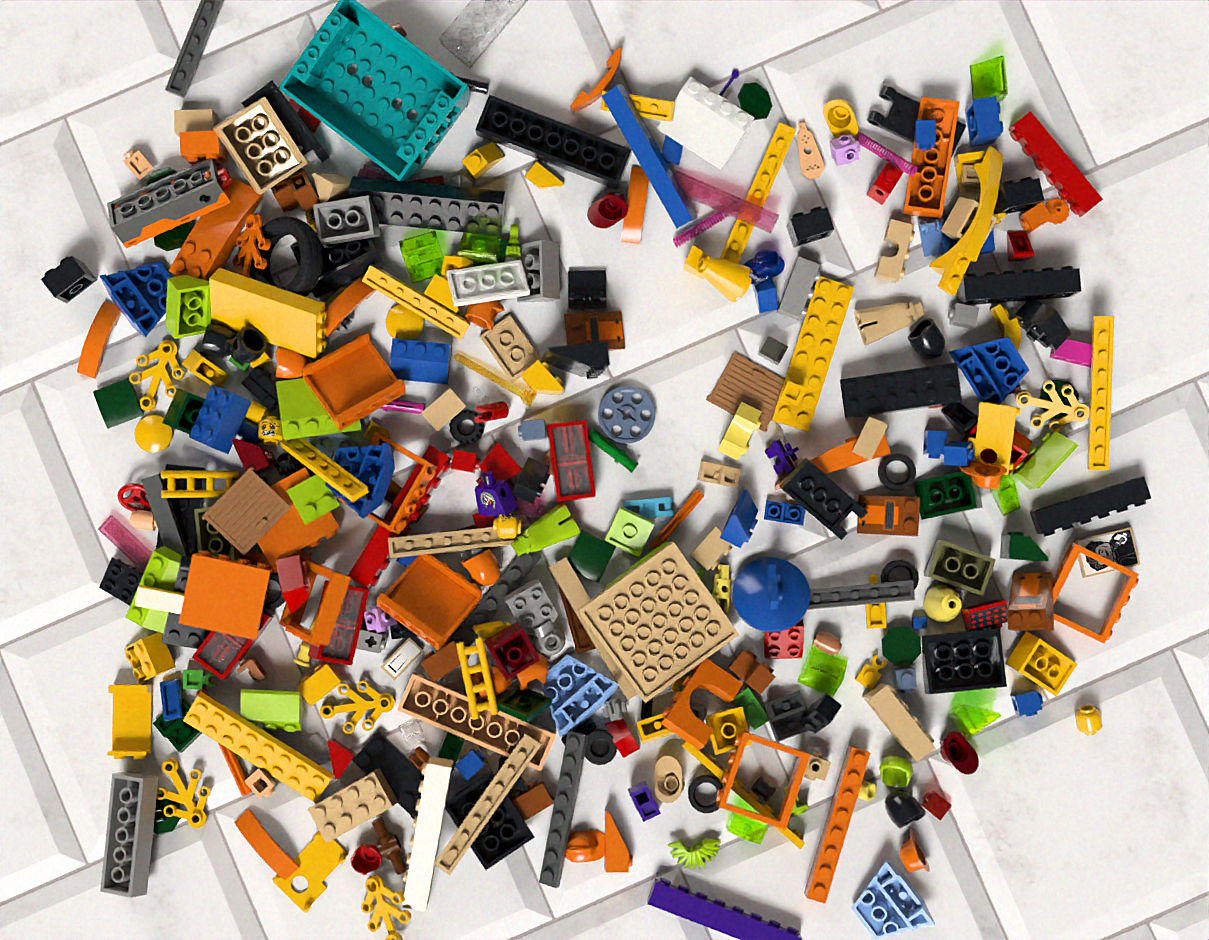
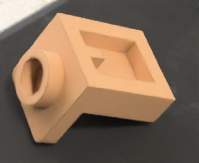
(137, 163)

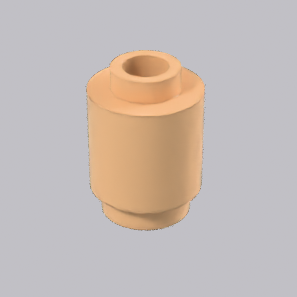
(143, 520)

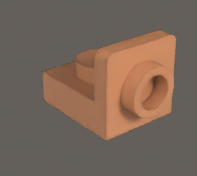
(256, 670)

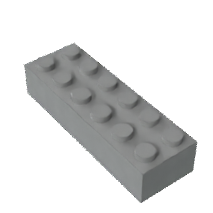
(129, 834)

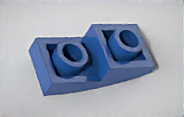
(672, 150)
(784, 513)

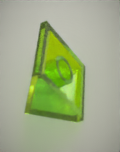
(989, 79)
(480, 247)
(823, 672)

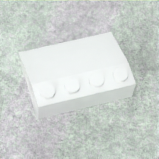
(706, 123)

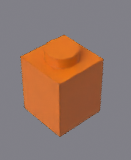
(1035, 218)

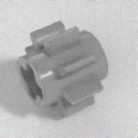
(615, 709)

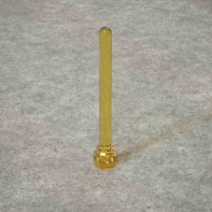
(526, 396)

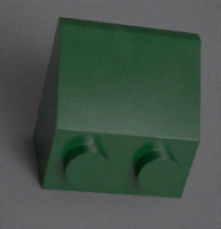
(183, 411)
(1020, 547)

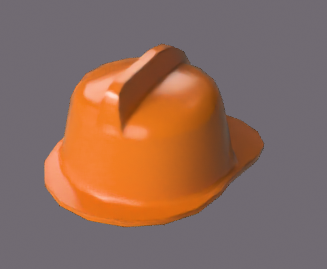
(985, 475)
(585, 846)
(912, 856)

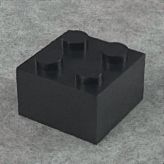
(1019, 196)
(810, 226)
(68, 279)
(1042, 324)

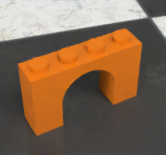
(681, 718)

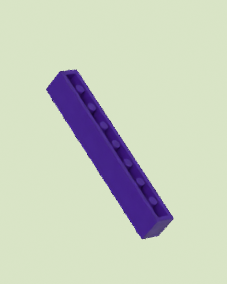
(716, 914)

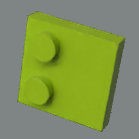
(312, 498)
(629, 531)

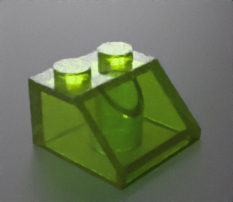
(972, 719)

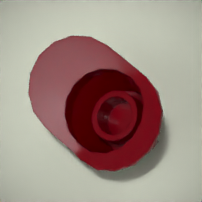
(607, 210)
(959, 752)

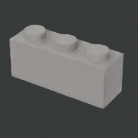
(799, 288)

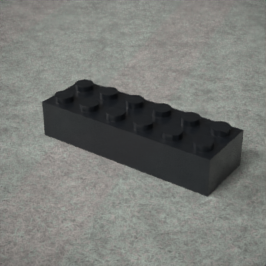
(1019, 286)
(901, 390)

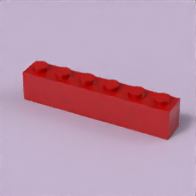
(1054, 164)

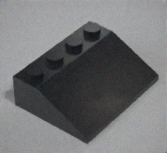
(343, 263)
(581, 359)
(963, 661)
(503, 831)

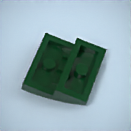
(118, 403)
(590, 556)
(178, 731)

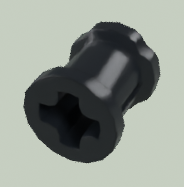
(763, 789)

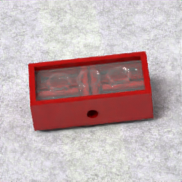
(570, 461)
(346, 630)
(224, 651)

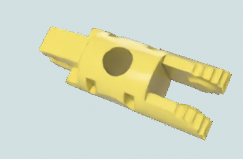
(722, 587)

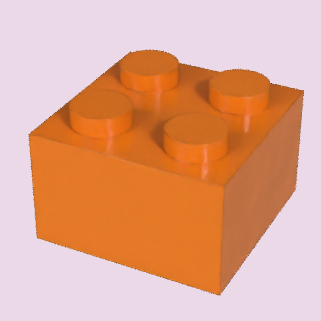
(202, 145)

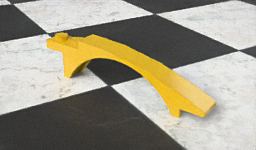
(955, 261)

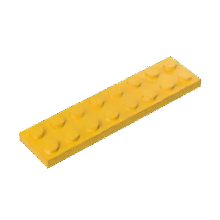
(814, 351)
(258, 747)

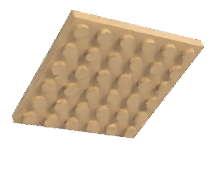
(658, 621)

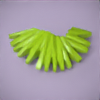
(694, 853)

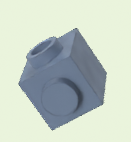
(904, 679)

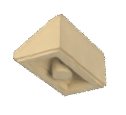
(870, 438)

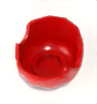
(366, 859)

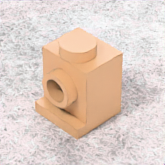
(254, 783)

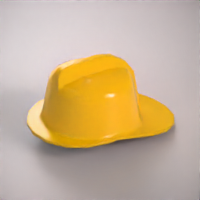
(840, 118)

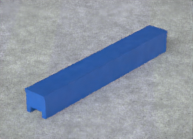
(649, 156)

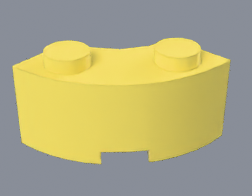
(741, 427)

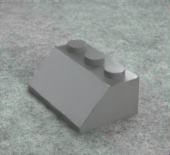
(346, 220)
(541, 269)

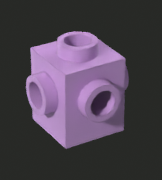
(844, 149)
(378, 619)

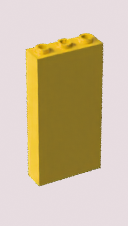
(277, 313)

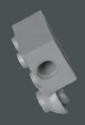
(536, 616)

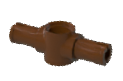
(389, 846)

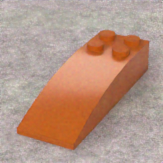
(928, 185)
(216, 234)
(843, 457)

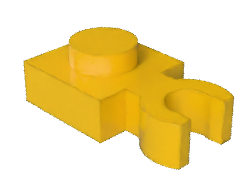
(869, 675)

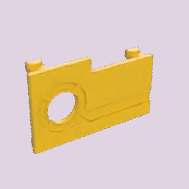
(995, 432)
(315, 865)

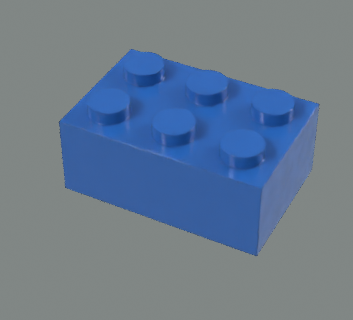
(219, 419)

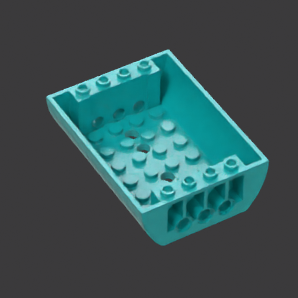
(366, 113)

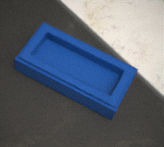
(171, 699)

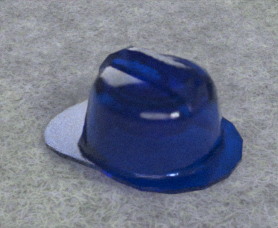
(765, 265)

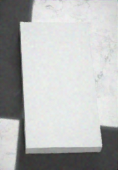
(487, 283)

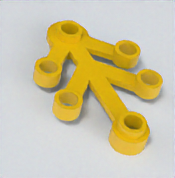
(158, 372)
(1054, 407)
(360, 706)
(185, 795)
(376, 888)

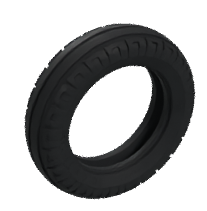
(310, 251)

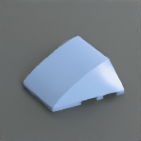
(575, 693)
(891, 904)

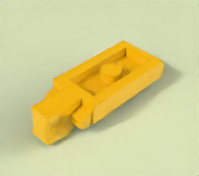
(875, 612)

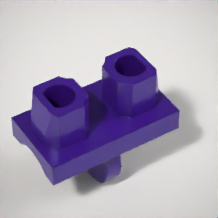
(786, 464)

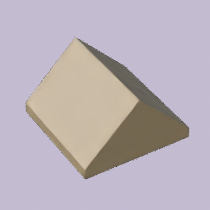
(331, 186)
(443, 409)

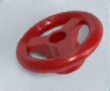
(137, 496)

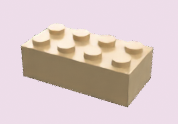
(899, 722)
(353, 805)

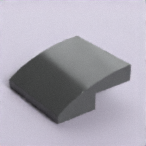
(785, 716)

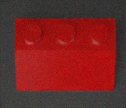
(1020, 447)

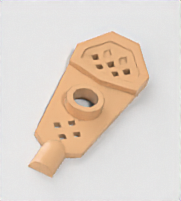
(811, 159)

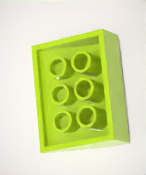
(303, 413)
(159, 574)

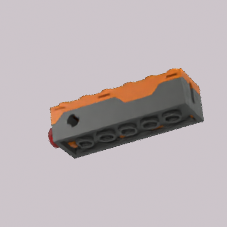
(169, 202)

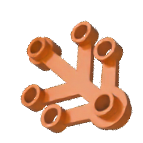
(249, 248)

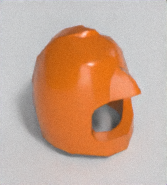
(484, 313)
(290, 363)
(483, 569)
(536, 671)
(499, 682)

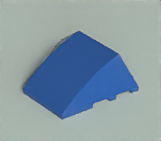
(140, 294)
(991, 368)
(373, 468)

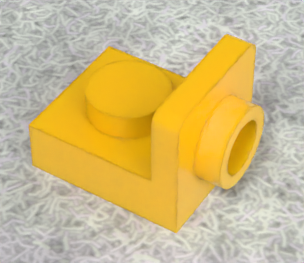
(455, 262)

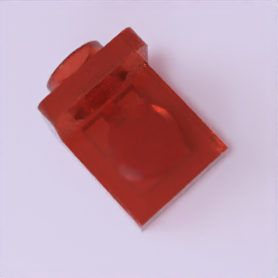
(935, 804)

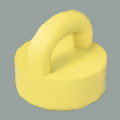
(867, 790)

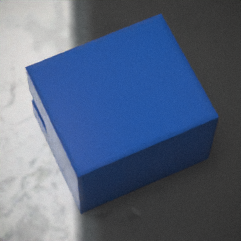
(919, 622)

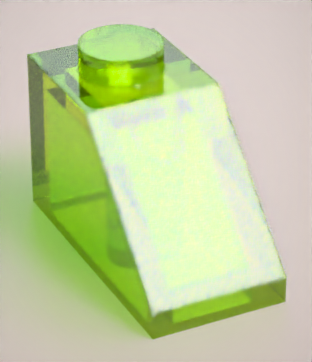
(1006, 495)
(746, 828)

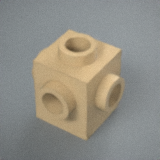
(821, 769)

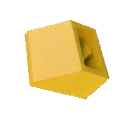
(541, 381)
(149, 657)

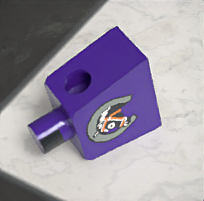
(494, 496)

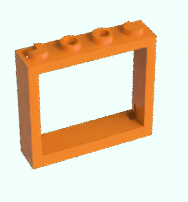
(416, 491)
(1121, 600)
(328, 611)
(792, 789)

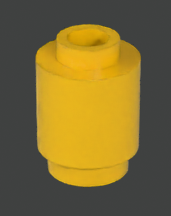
(257, 412)

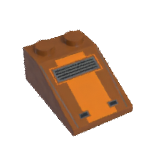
(595, 327)
(889, 515)
(1031, 602)

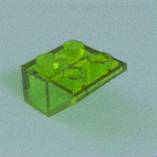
(422, 256)

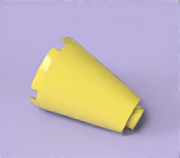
(942, 603)

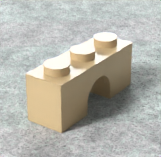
(899, 235)

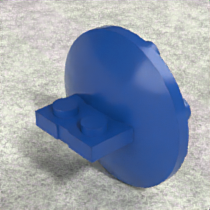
(771, 594)

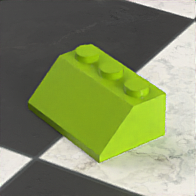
(187, 306)
(1044, 459)
(273, 709)

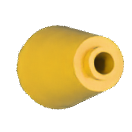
(727, 277)

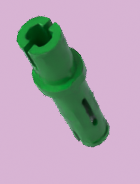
(612, 450)

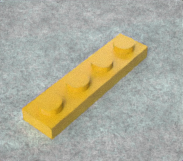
(649, 107)

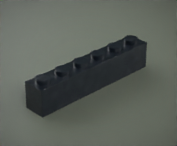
(1090, 505)

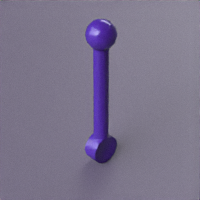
(735, 74)

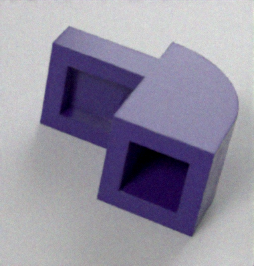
(644, 801)

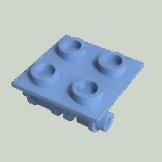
(931, 234)

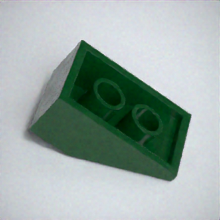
(947, 495)

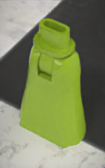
(546, 531)

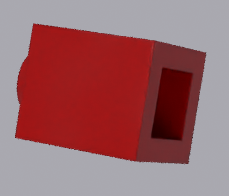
(465, 461)

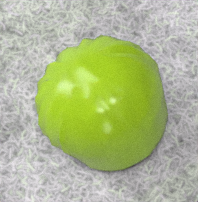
(896, 771)

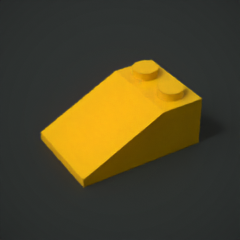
(1041, 663)

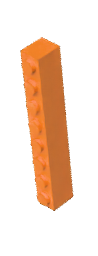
(837, 824)

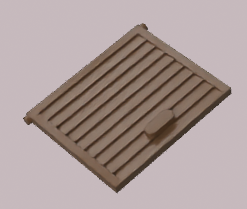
(747, 384)
(246, 511)

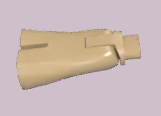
(881, 321)

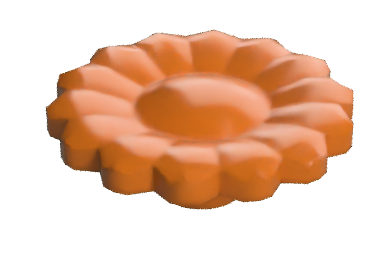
(1058, 210)

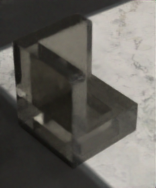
(773, 350)

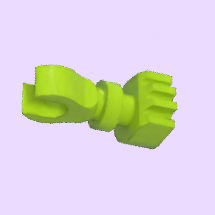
(513, 249)

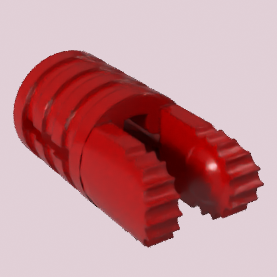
(491, 412)

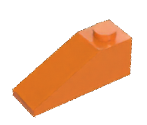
(615, 851)

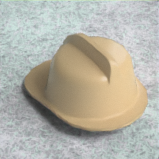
(668, 779)

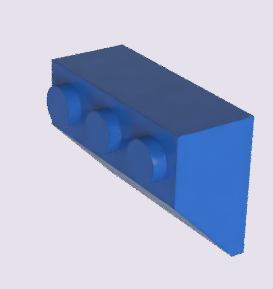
(420, 361)

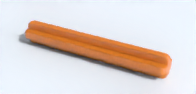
(677, 519)

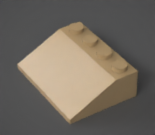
(260, 145)

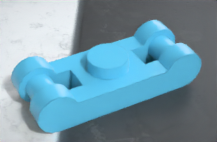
(649, 507)

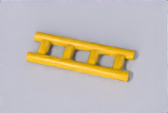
(191, 475)
(468, 670)

